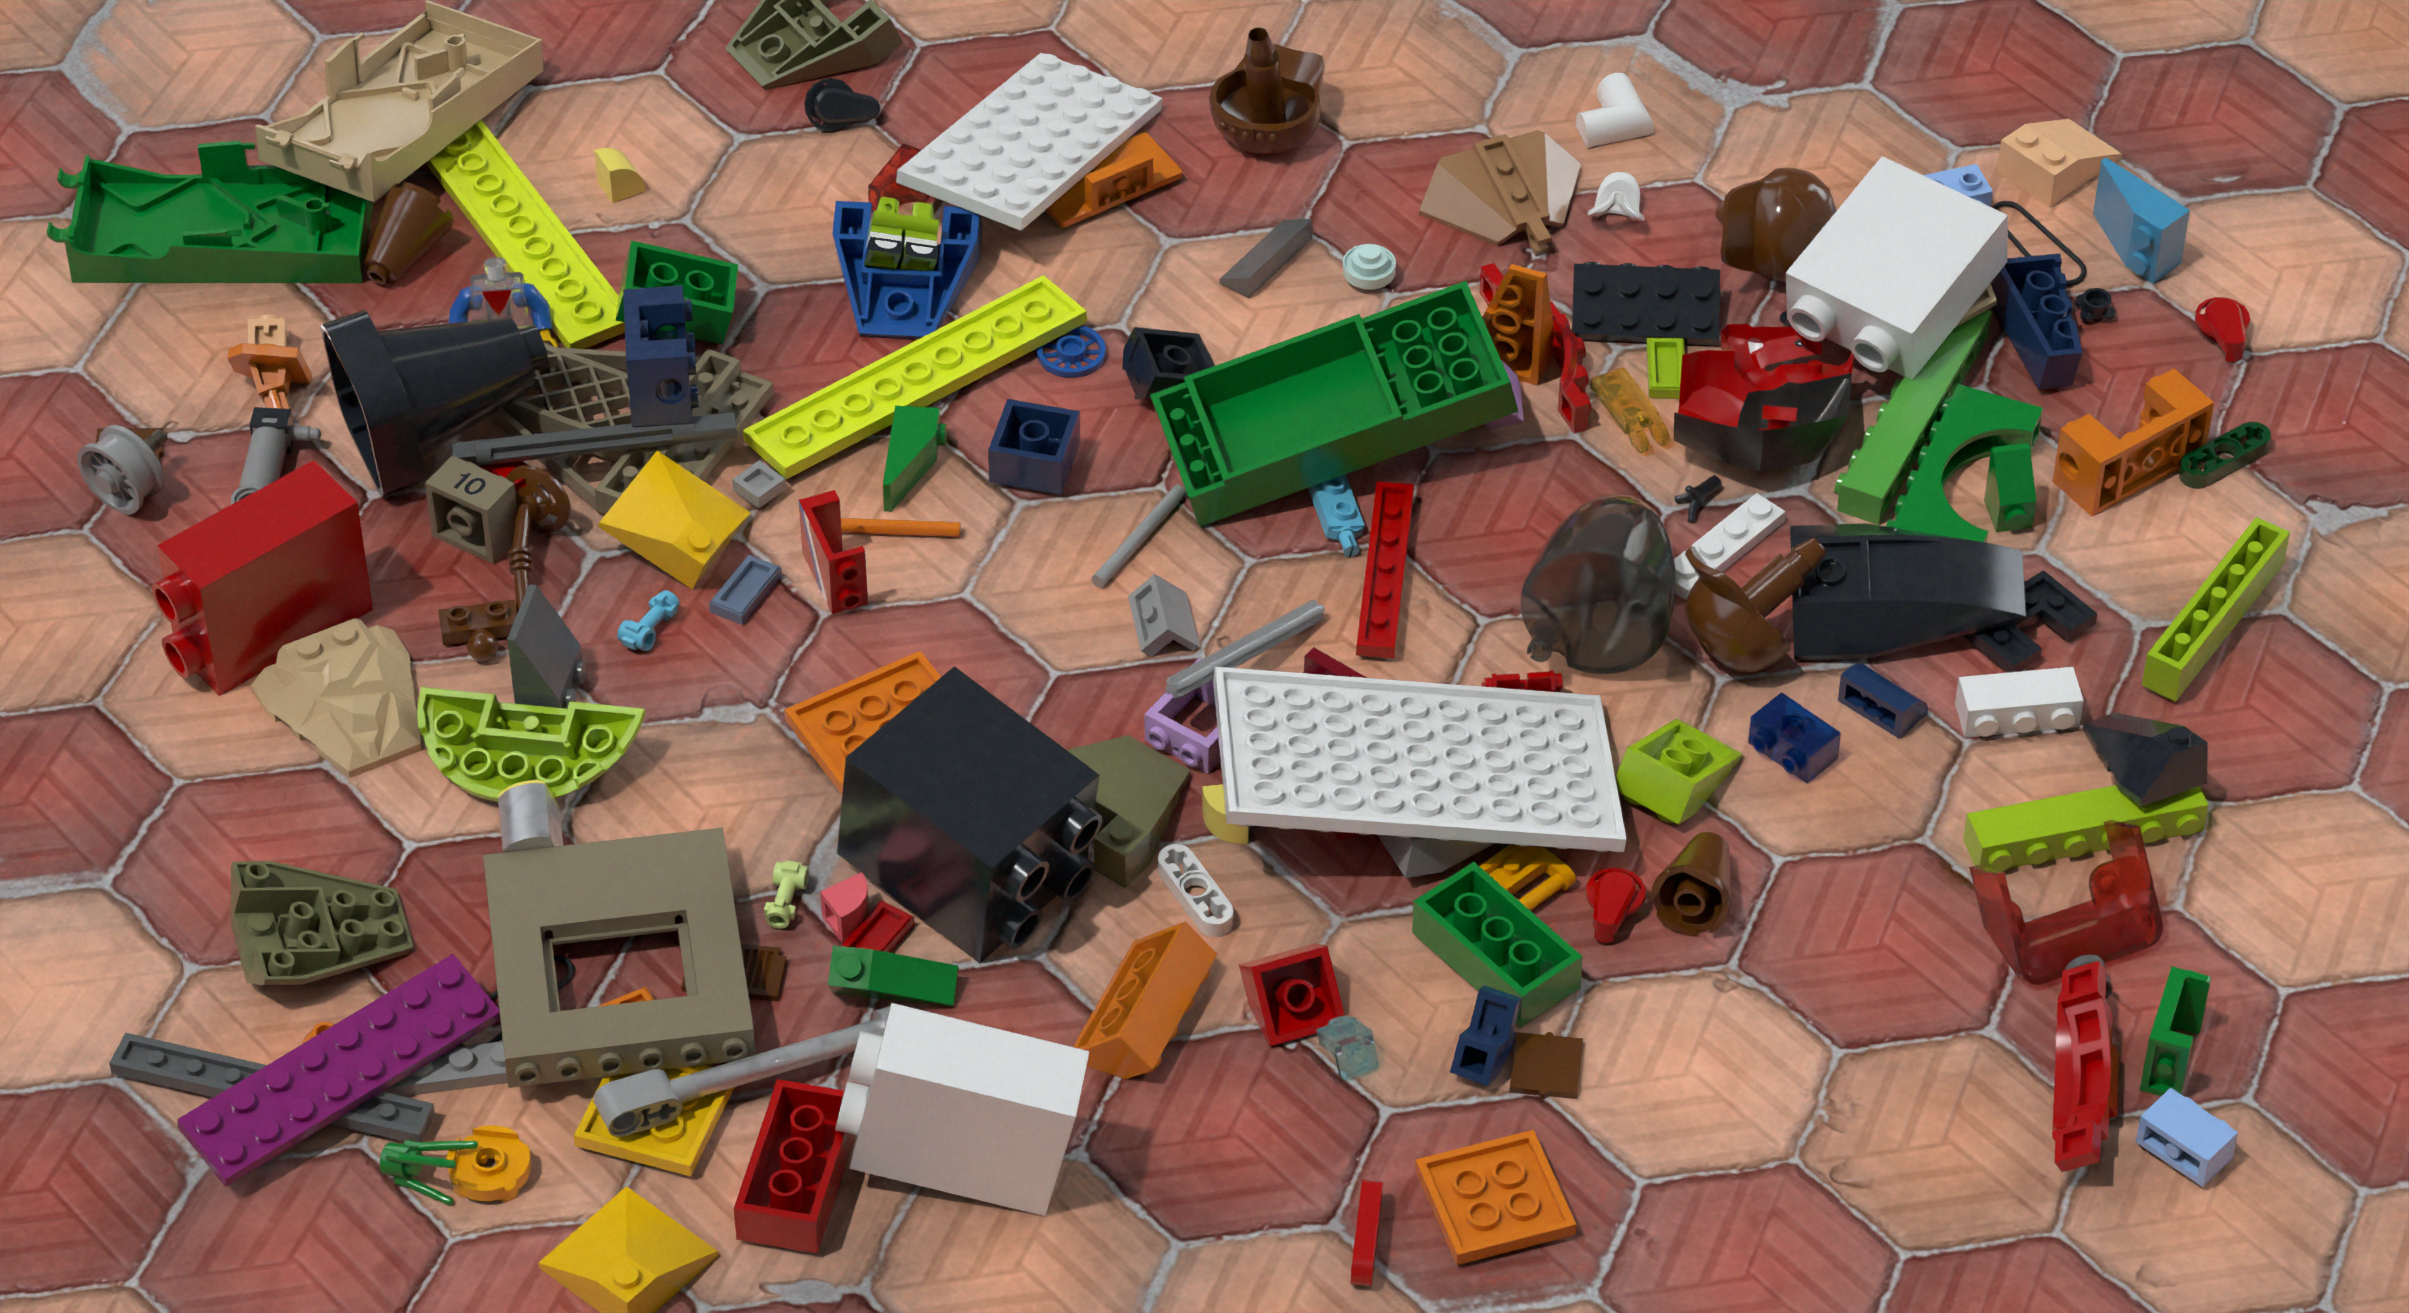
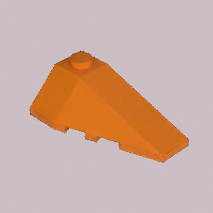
(1522, 323)

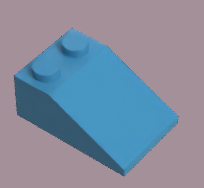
(2140, 222)

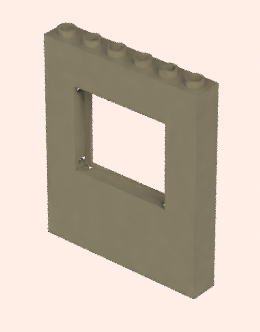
(606, 894)

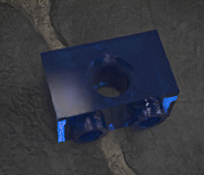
(1794, 738)

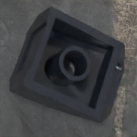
(1162, 359)

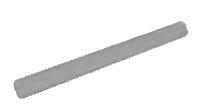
(1245, 648)

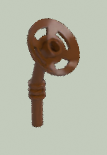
(532, 506)

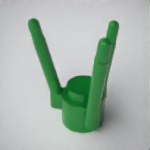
(407, 1161)

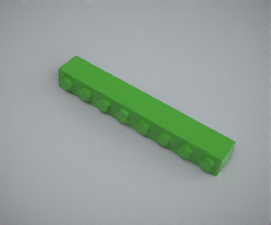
(1905, 424)

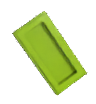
(1664, 367)

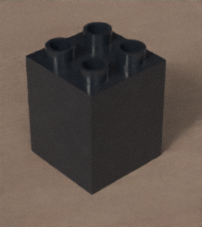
(969, 816)

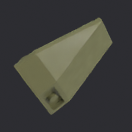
(310, 923)

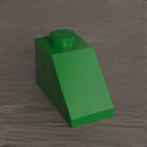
(2010, 488)

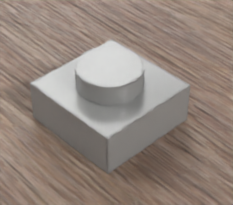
(759, 484)

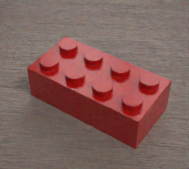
(794, 1169)

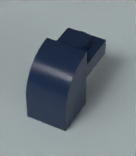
(1489, 1038)

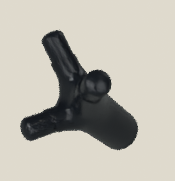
(1698, 494)

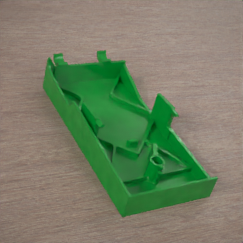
(212, 226)

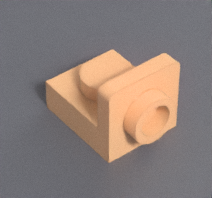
(268, 330)

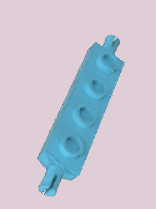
(1338, 513)

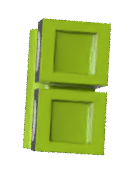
(902, 236)

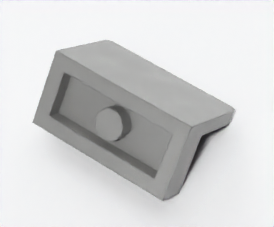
(1162, 615)

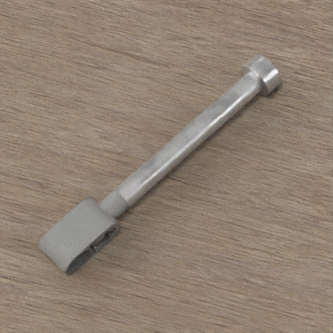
(654, 1100)

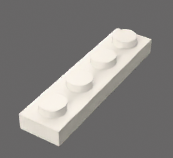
(1730, 539)

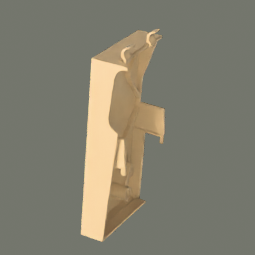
(401, 101)

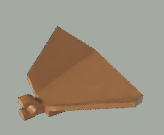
(1504, 189)

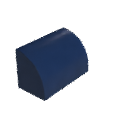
(1880, 700)

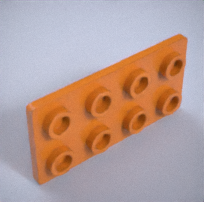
(1125, 174)

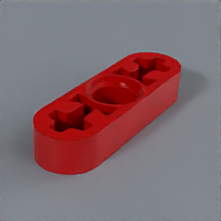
(1366, 1233)

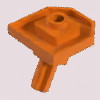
(272, 370)

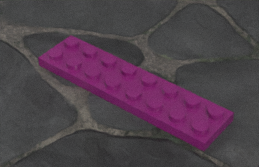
(338, 1070)

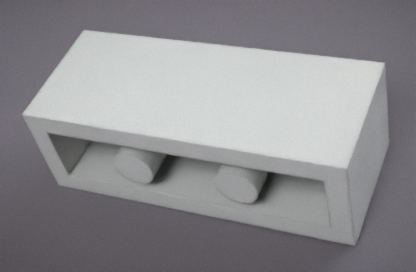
(2019, 702)

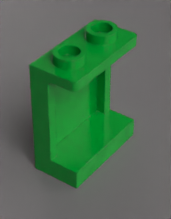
(2169, 1051)

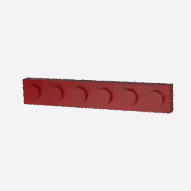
(1385, 570)

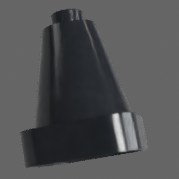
(424, 385)

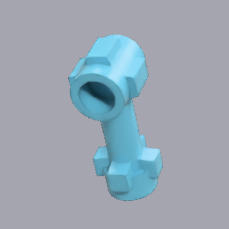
(642, 634)

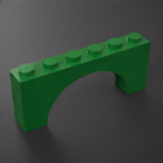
(1967, 431)

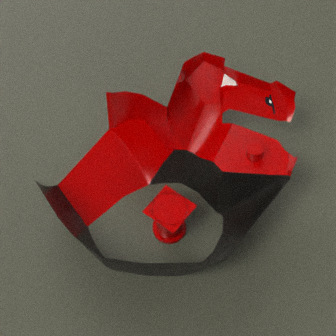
(1757, 415)

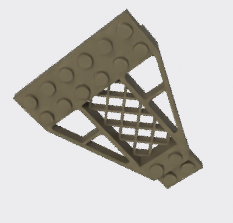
(720, 390)

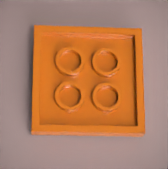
(1495, 1197)

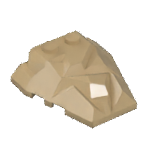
(345, 695)

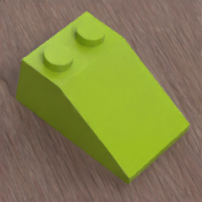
(1674, 770)

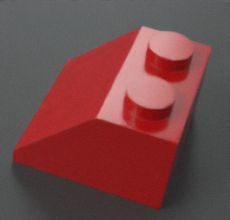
(1292, 992)

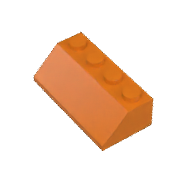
(1146, 1001)

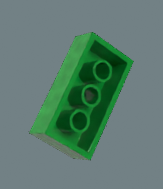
(1496, 941)

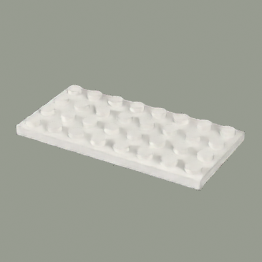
(1029, 141)

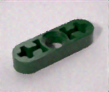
(2232, 442)

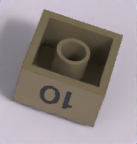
(472, 509)

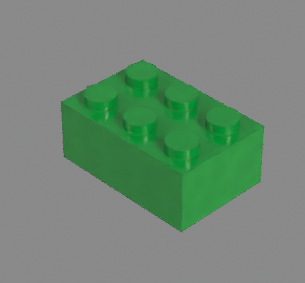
(704, 281)

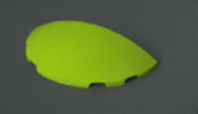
(499, 744)

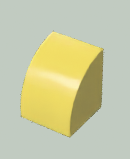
(617, 175)
(1215, 816)

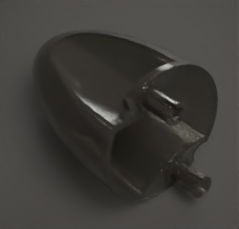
(1601, 587)

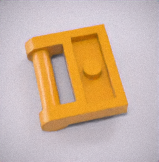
(1520, 865)

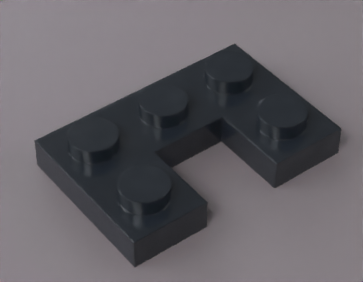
(2044, 601)

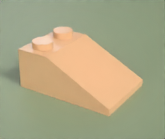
(2052, 158)

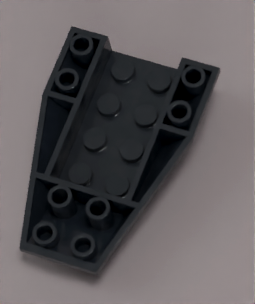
(1900, 590)

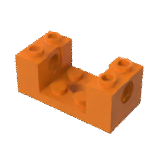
(2104, 470)

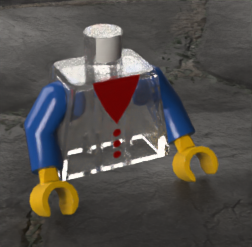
(500, 296)

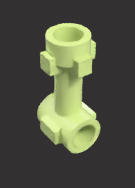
(789, 877)

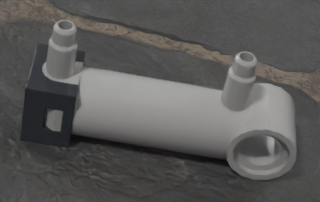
(270, 441)

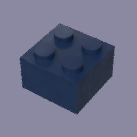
(1034, 446)

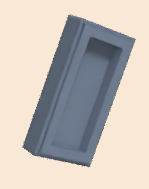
(745, 589)

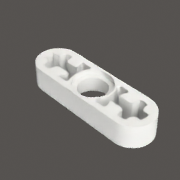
(1195, 906)

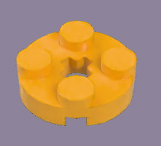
(492, 1183)

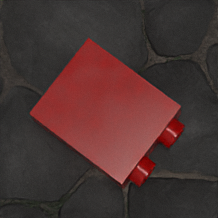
(262, 577)

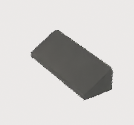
(1268, 256)

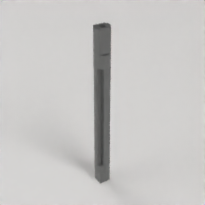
(594, 440)

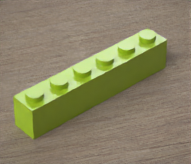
(2215, 609)
(2074, 825)

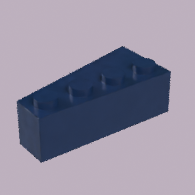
(2039, 318)

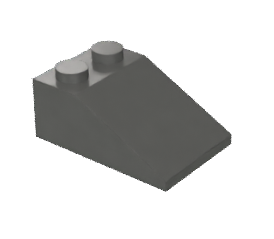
(543, 655)

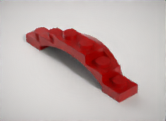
(1568, 352)
(2083, 1068)

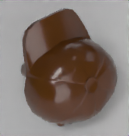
(1269, 98)
(1773, 221)
(1732, 618)

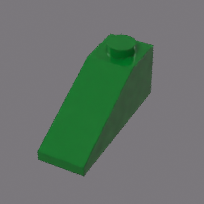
(911, 450)
(891, 976)

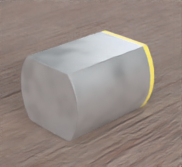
(529, 817)

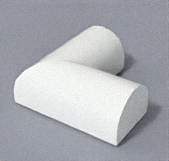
(1621, 116)

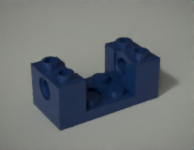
(659, 356)

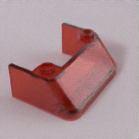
(2113, 924)

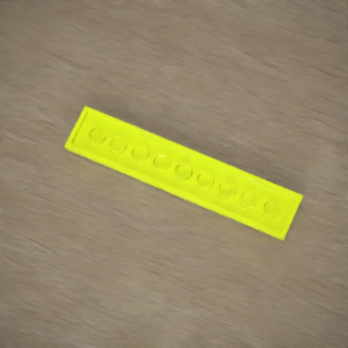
(528, 236)
(914, 376)

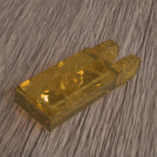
(1630, 408)

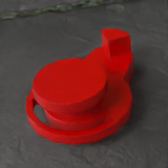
(2226, 323)
(1613, 899)

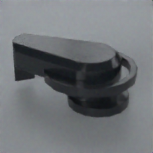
(838, 104)

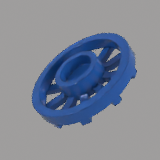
(1071, 351)

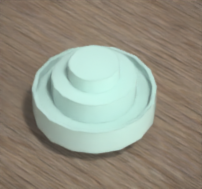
(1369, 266)

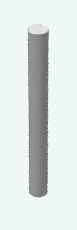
(1138, 536)

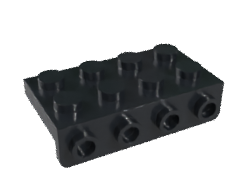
(1645, 302)

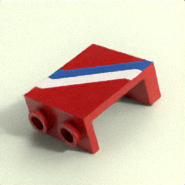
(837, 572)

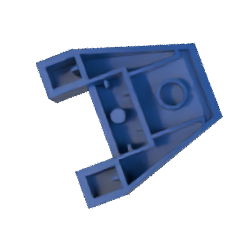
(899, 300)

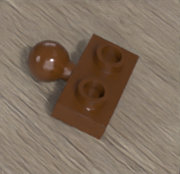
(478, 626)

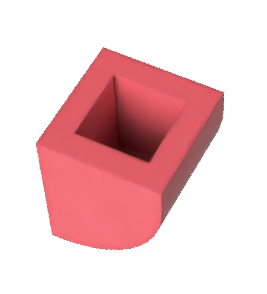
(845, 905)

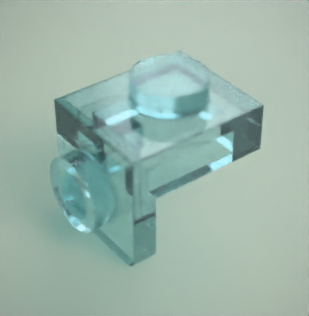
(1350, 1044)

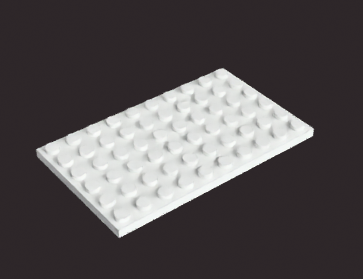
(1416, 760)

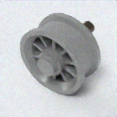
(123, 467)

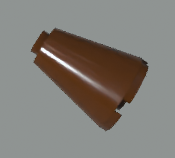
(405, 232)
(1695, 886)

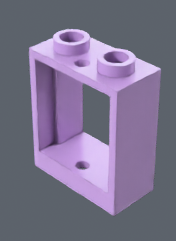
(1169, 735)

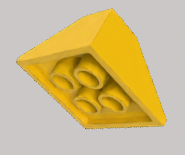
(674, 519)
(628, 1257)

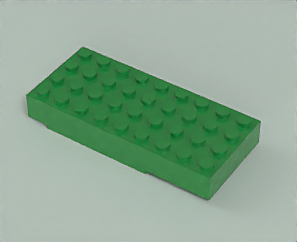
(1332, 402)

